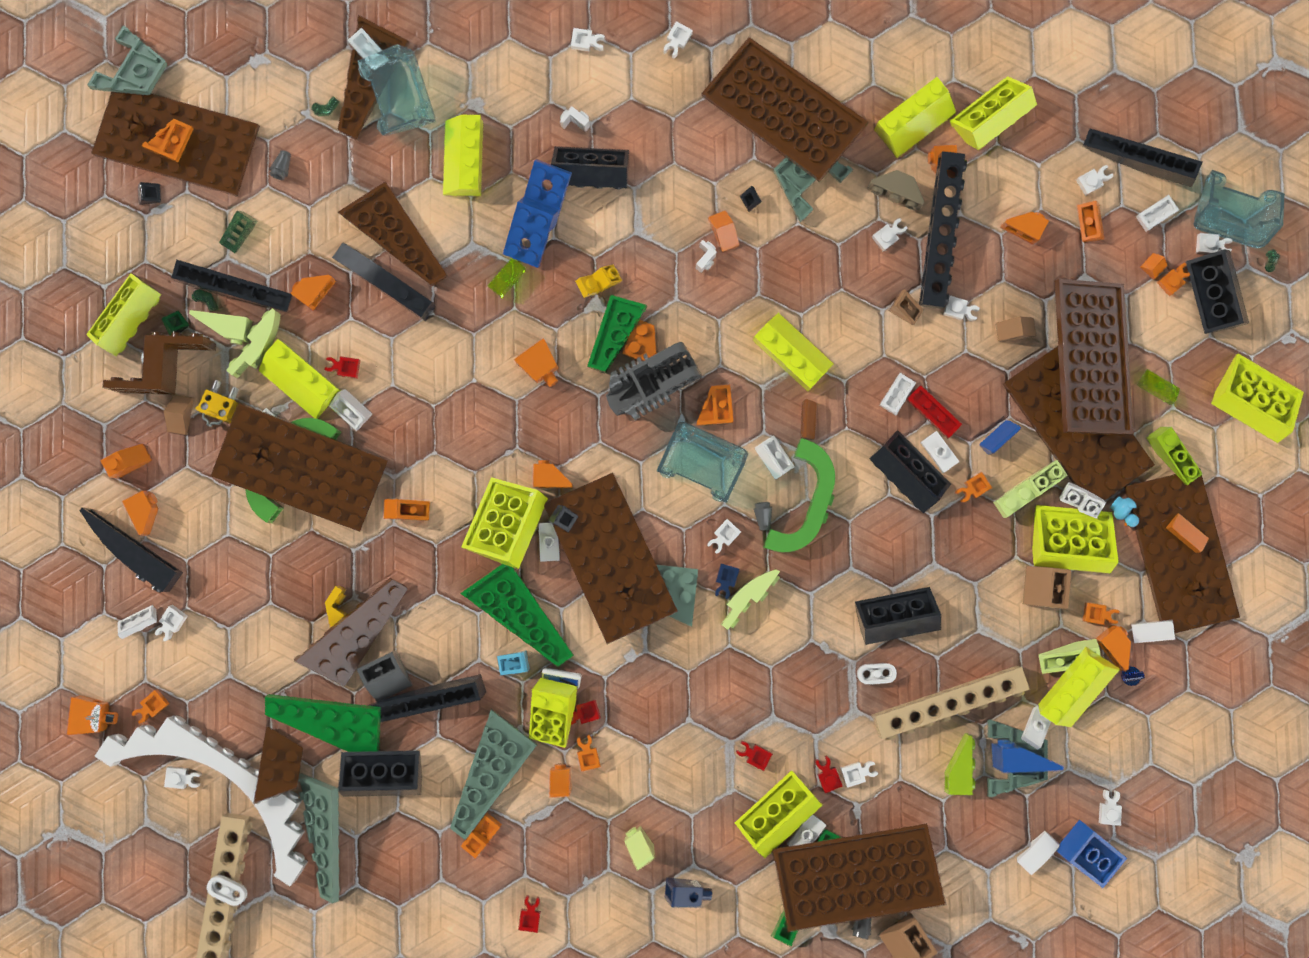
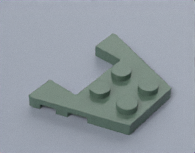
(138, 71)
(796, 181)
(1019, 779)

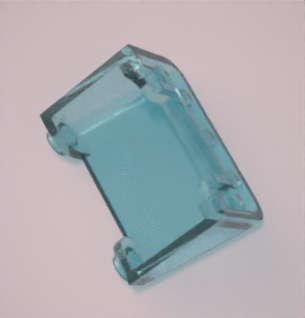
(398, 89)
(1239, 215)
(703, 460)

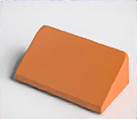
(1090, 221)
(1187, 533)

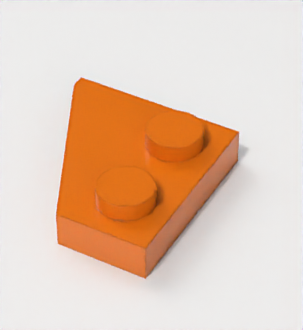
(170, 140)
(641, 341)
(717, 407)

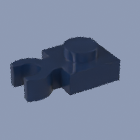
(727, 577)

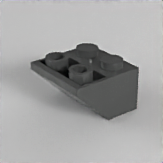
(385, 676)

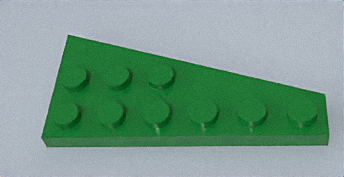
(512, 605)
(337, 723)

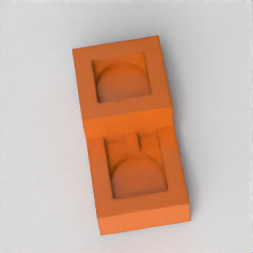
(481, 835)

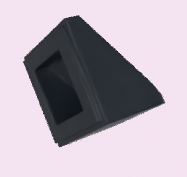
(149, 193)
(563, 518)

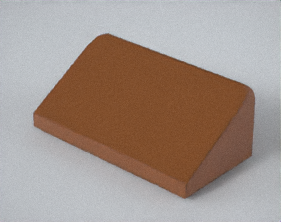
(808, 420)

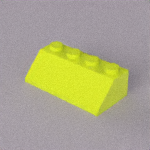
(994, 112)
(916, 117)
(463, 156)
(123, 315)
(792, 351)
(297, 378)
(1077, 688)
(778, 814)

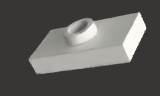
(363, 44)
(1157, 213)
(897, 394)
(939, 452)
(548, 543)
(137, 622)
(1036, 729)
(807, 832)

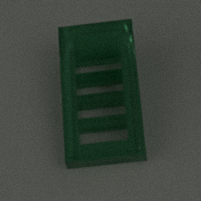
(247, 228)

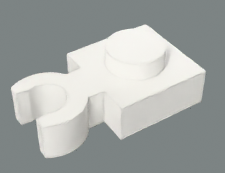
(678, 38)
(583, 39)
(1092, 180)
(888, 236)
(1210, 243)
(958, 308)
(725, 534)
(172, 622)
(854, 773)
(179, 778)
(1110, 811)

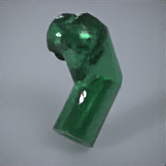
(325, 110)
(1273, 258)
(201, 295)

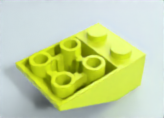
(552, 711)

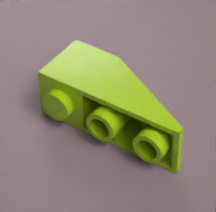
(1174, 454)
(959, 771)

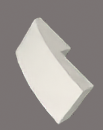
(1082, 499)
(1038, 853)

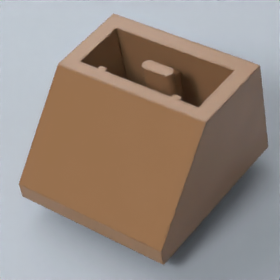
(1047, 587)
(907, 939)

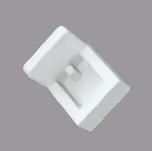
(578, 118)
(707, 259)

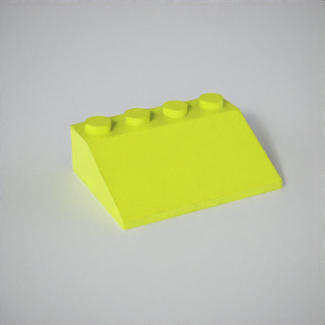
(1258, 399)
(505, 522)
(1074, 540)

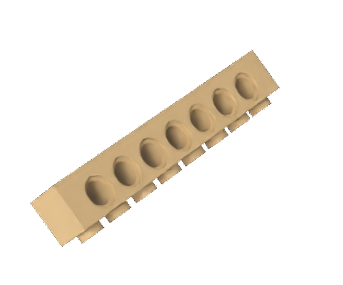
(1017, 686)
(222, 863)

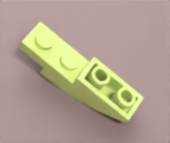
(262, 339)
(1030, 488)
(752, 590)

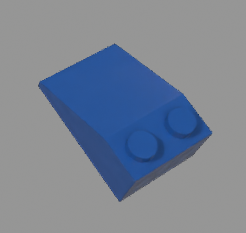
(1013, 758)
(1091, 854)

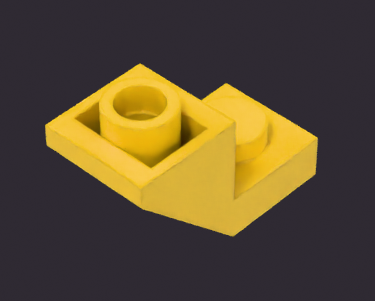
(598, 281)
(333, 612)

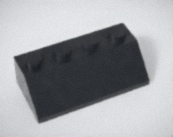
(593, 166)
(1217, 291)
(910, 472)
(898, 615)
(380, 773)

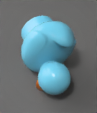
(1122, 508)

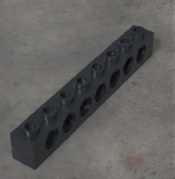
(958, 164)

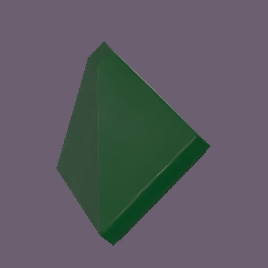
(175, 323)

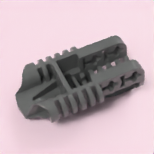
(651, 380)

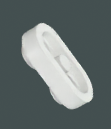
(876, 673)
(228, 889)

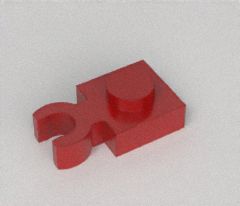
(346, 366)
(586, 712)
(757, 756)
(828, 777)
(530, 917)

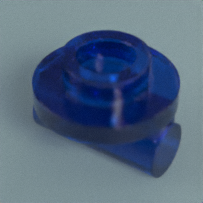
(1132, 676)

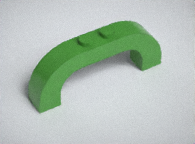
(822, 497)
(267, 508)

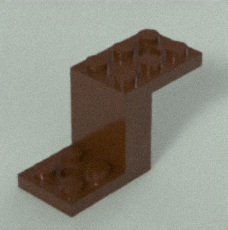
(160, 363)

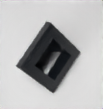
(750, 198)

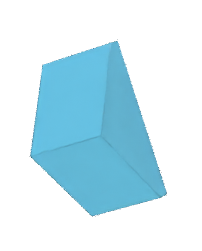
(513, 663)

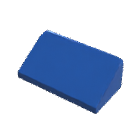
(999, 437)

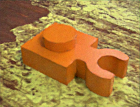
(1173, 280)
(976, 486)
(1097, 613)
(152, 706)
(588, 756)

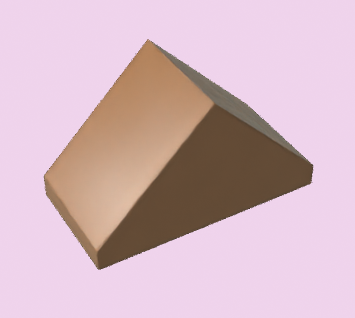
(906, 308)
(1016, 328)
(178, 414)

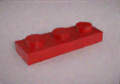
(934, 411)

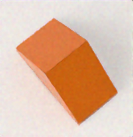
(724, 230)

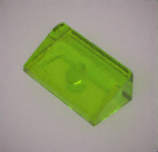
(506, 277)
(1159, 387)

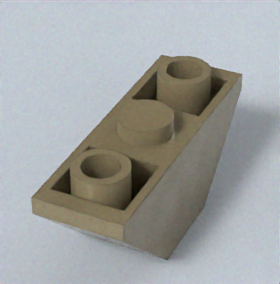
(898, 188)

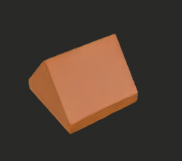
(1154, 265)

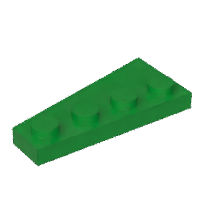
(616, 326)

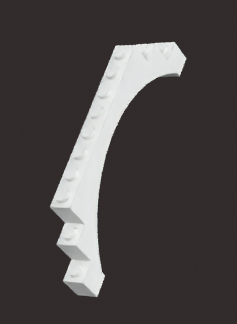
(182, 740)

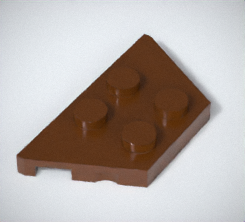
(278, 766)

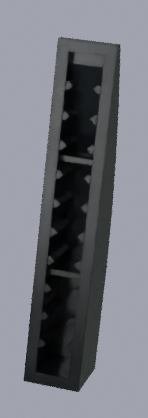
(1144, 157)
(384, 281)
(230, 286)
(133, 554)
(432, 698)

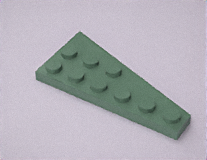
(682, 588)
(495, 763)
(323, 831)

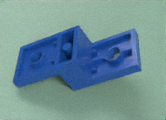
(537, 213)

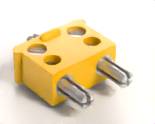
(218, 404)

